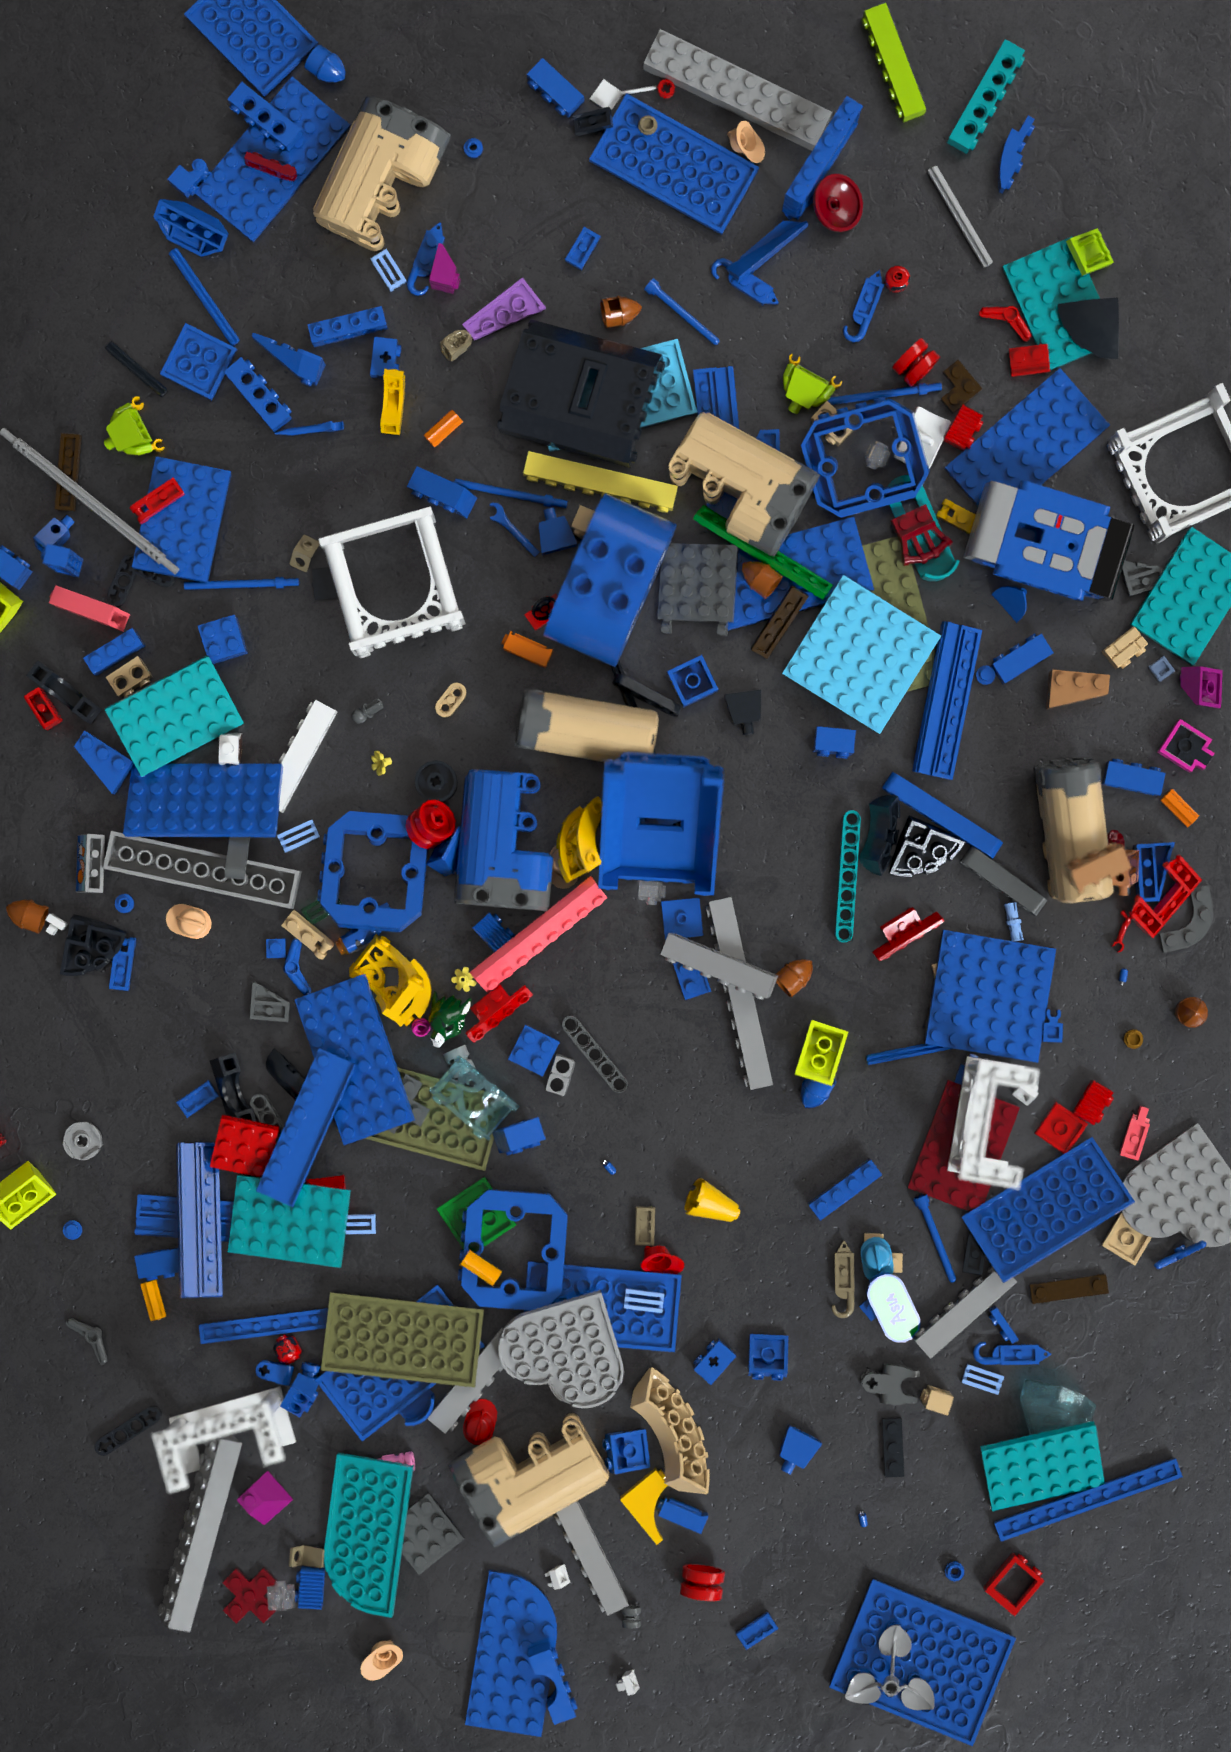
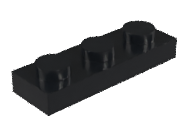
(893, 1447)

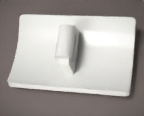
(932, 433)

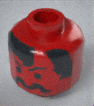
(894, 284)
(287, 1349)

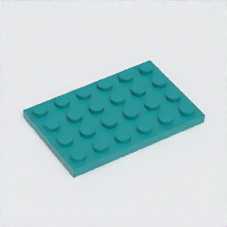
(1042, 283)
(1188, 598)
(174, 715)
(303, 1233)
(1042, 1465)

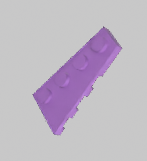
(508, 308)

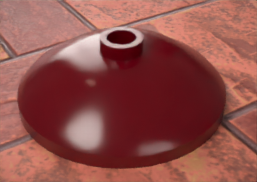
(845, 202)

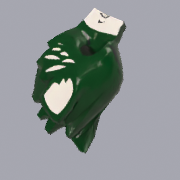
(444, 1014)

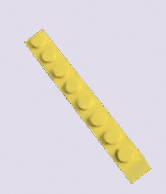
(600, 481)

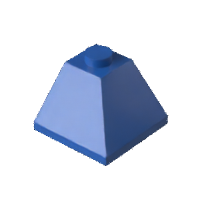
(445, 855)

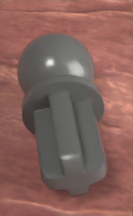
(360, 715)

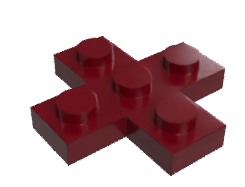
(249, 1595)

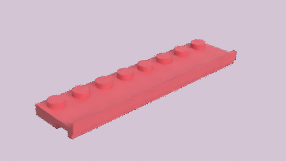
(538, 935)

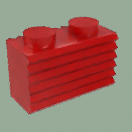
(963, 428)
(43, 708)
(1093, 1103)

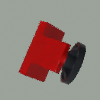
(541, 611)

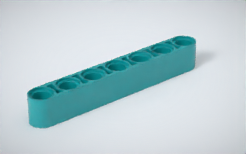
(851, 867)

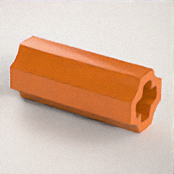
(443, 428)
(1179, 808)

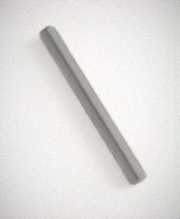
(959, 216)

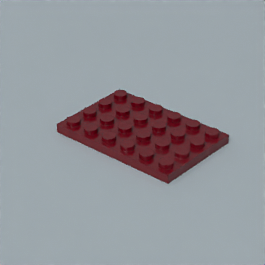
(931, 1172)

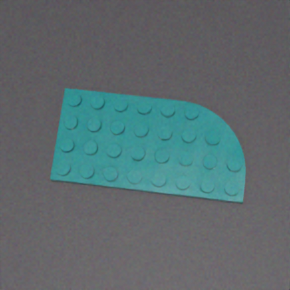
(367, 1531)

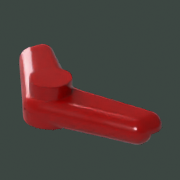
(1010, 315)

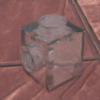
(651, 892)

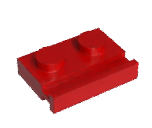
(1029, 360)

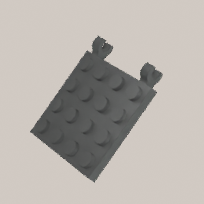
(698, 585)

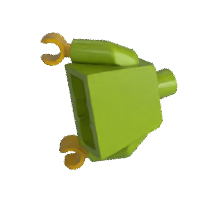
(806, 387)
(129, 432)

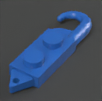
(425, 258)
(749, 285)
(866, 306)
(1012, 1354)

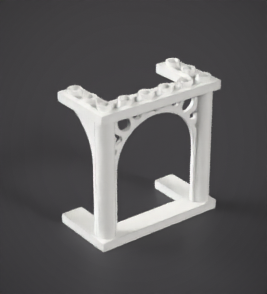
(1122, 443)
(449, 615)
(974, 1119)
(261, 1410)

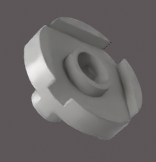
(93, 1142)

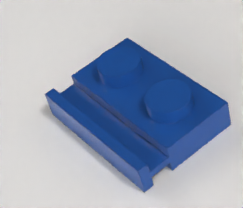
(691, 982)

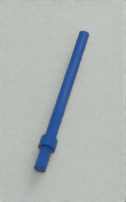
(922, 389)
(547, 500)
(278, 582)

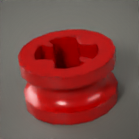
(671, 91)

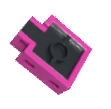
(1186, 747)

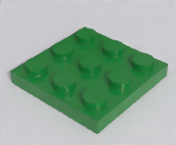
(493, 1222)

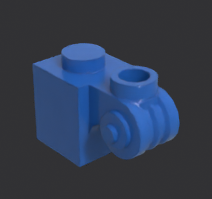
(186, 181)

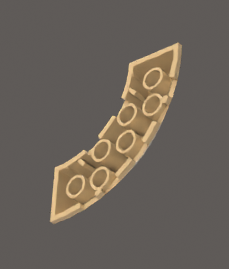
(675, 1430)

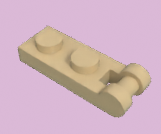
(308, 934)

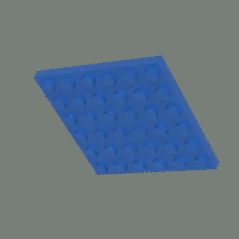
(990, 996)

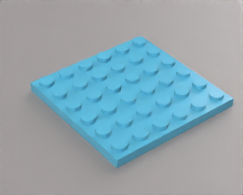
(861, 654)

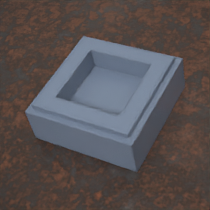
(1161, 669)

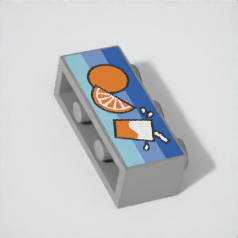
(90, 863)

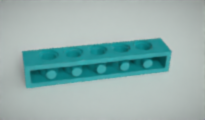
(1007, 52)

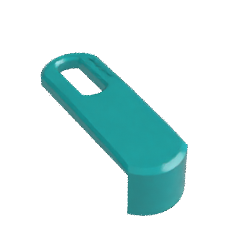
(937, 568)

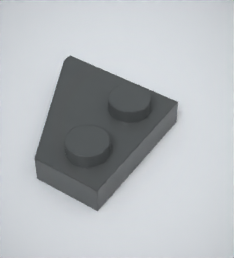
(1139, 576)
(268, 1005)

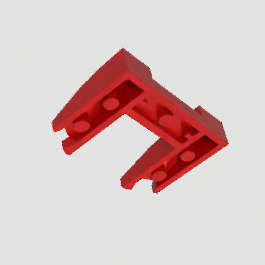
(1185, 881)

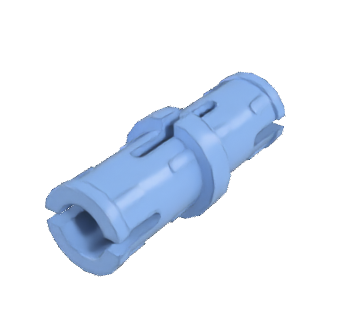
(1013, 922)

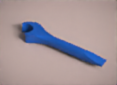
(323, 427)
(502, 519)

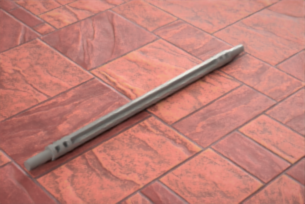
(89, 501)

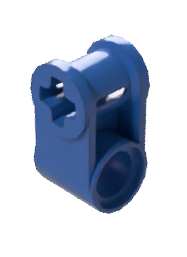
(279, 1372)

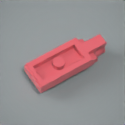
(1135, 1134)

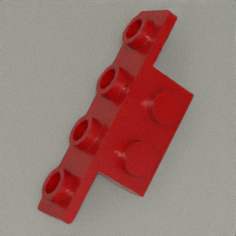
(904, 930)
(494, 1009)

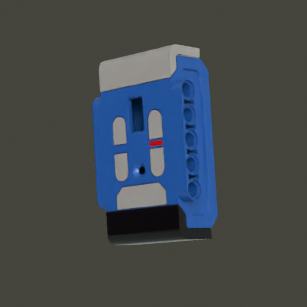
(1049, 540)

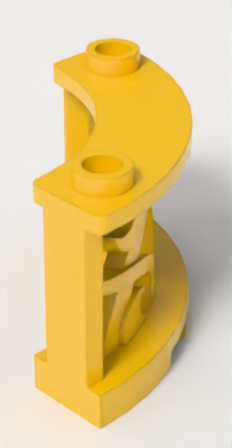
(577, 840)
(390, 1004)

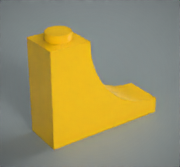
(642, 1499)

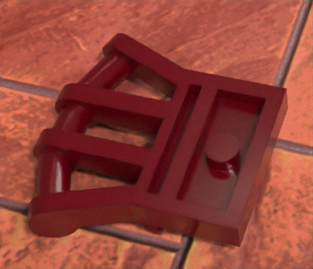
(916, 523)

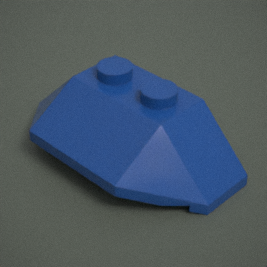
(190, 227)

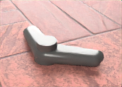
(92, 1335)

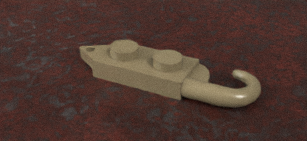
(844, 1279)

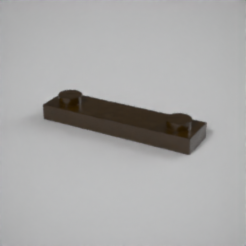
(69, 464)
(779, 621)
(1068, 1288)

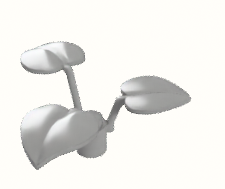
(915, 1696)

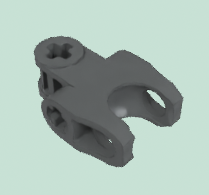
(889, 1383)

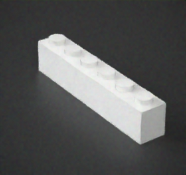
(303, 748)

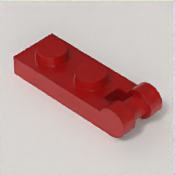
(157, 500)

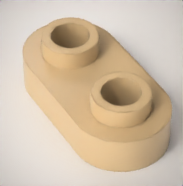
(449, 699)

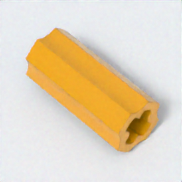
(481, 1267)
(153, 1300)

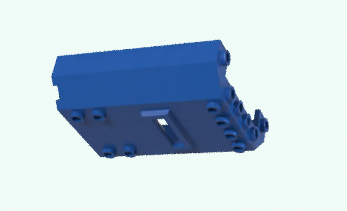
(661, 789)

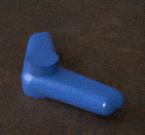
(291, 967)
(1180, 1253)

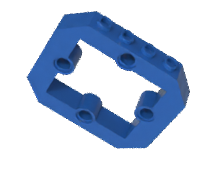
(913, 455)
(354, 916)
(529, 1203)

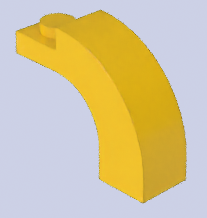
(393, 401)
(421, 999)

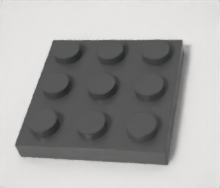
(428, 1534)

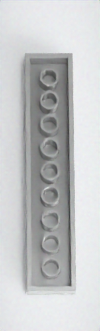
(737, 90)
(200, 870)
(199, 1532)

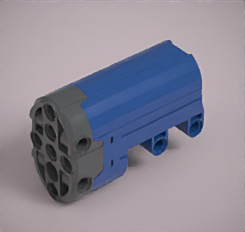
(488, 859)

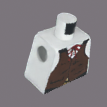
(230, 748)

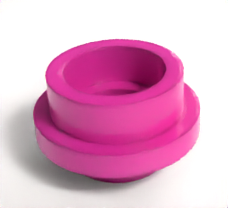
(420, 1031)

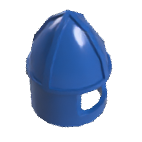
(325, 65)
(815, 1093)

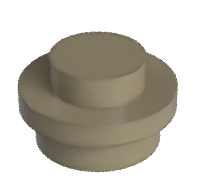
(647, 125)

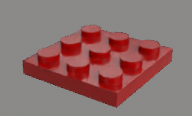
(243, 1146)

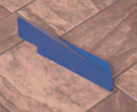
(765, 249)

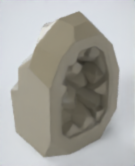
(455, 344)

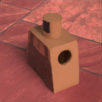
(1130, 876)

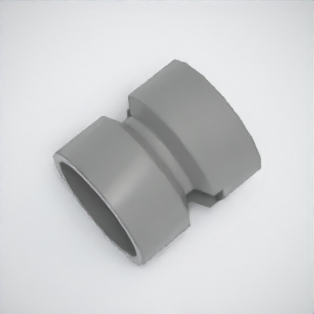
(451, 1056)

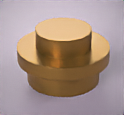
(1133, 1039)

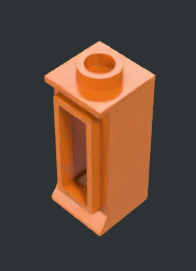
(527, 649)

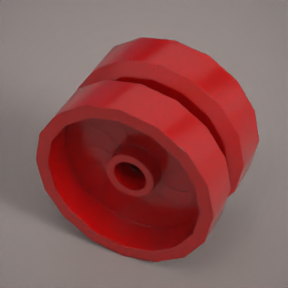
(918, 364)
(430, 824)
(702, 1582)

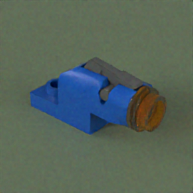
(357, 938)

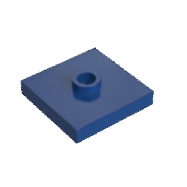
(682, 917)

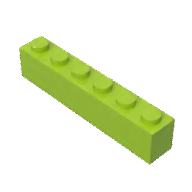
(894, 62)

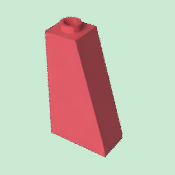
(89, 608)

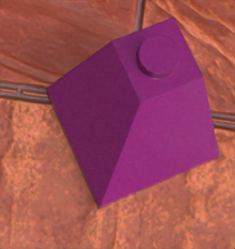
(1202, 685)
(264, 1498)

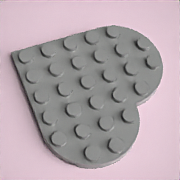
(1182, 1190)
(567, 1348)

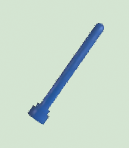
(654, 288)
(922, 1203)

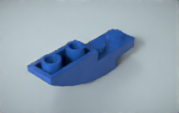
(1009, 157)

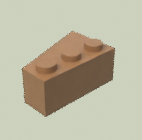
(1073, 687)
(1097, 866)

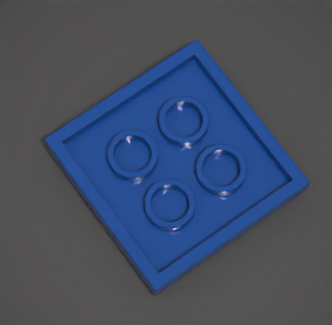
(198, 361)

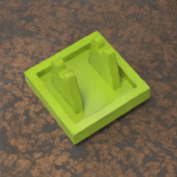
(1089, 251)

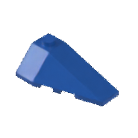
(301, 363)

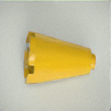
(710, 1203)

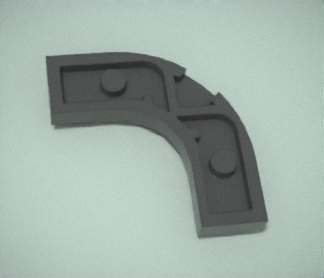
(1197, 927)

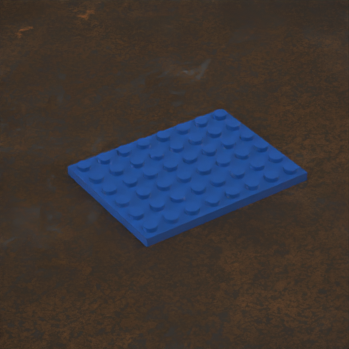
(947, 1650)

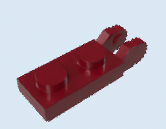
(270, 166)

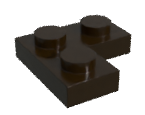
(964, 387)

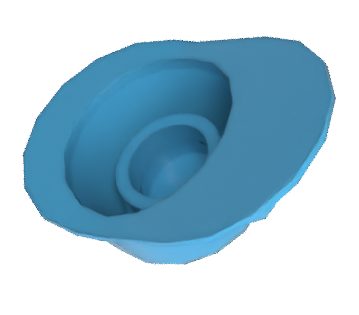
(876, 1257)

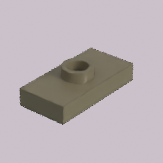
(645, 1226)

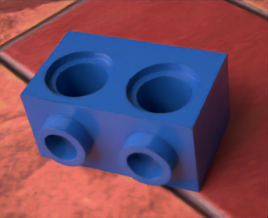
(300, 1395)

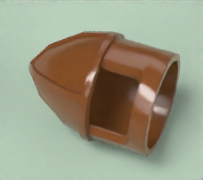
(618, 311)
(761, 577)
(28, 915)
(794, 976)
(1191, 1012)

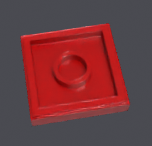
(1061, 1128)

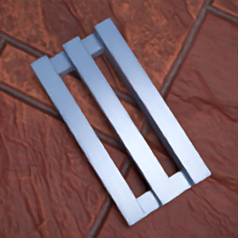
(396, 283)
(283, 842)
(362, 1216)
(648, 1301)
(998, 1384)

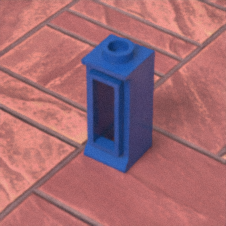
(682, 1514)

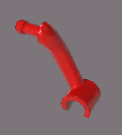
(1122, 931)

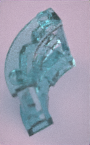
(502, 1102)

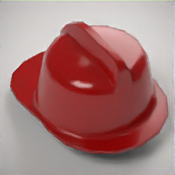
(661, 1261)
(480, 1421)

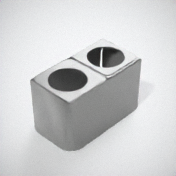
(563, 1076)

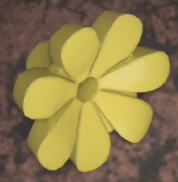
(380, 762)
(463, 984)

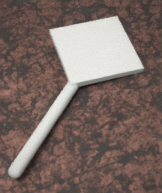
(608, 95)

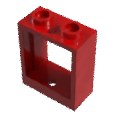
(990, 1586)

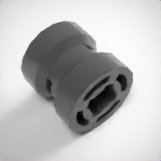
(631, 1616)

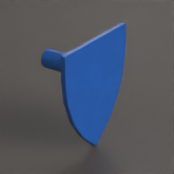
(1012, 600)

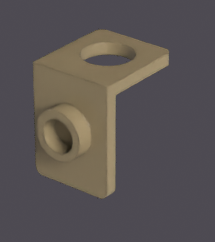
(305, 550)
(308, 1556)

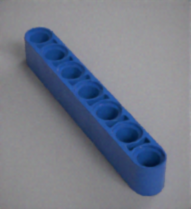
(942, 815)

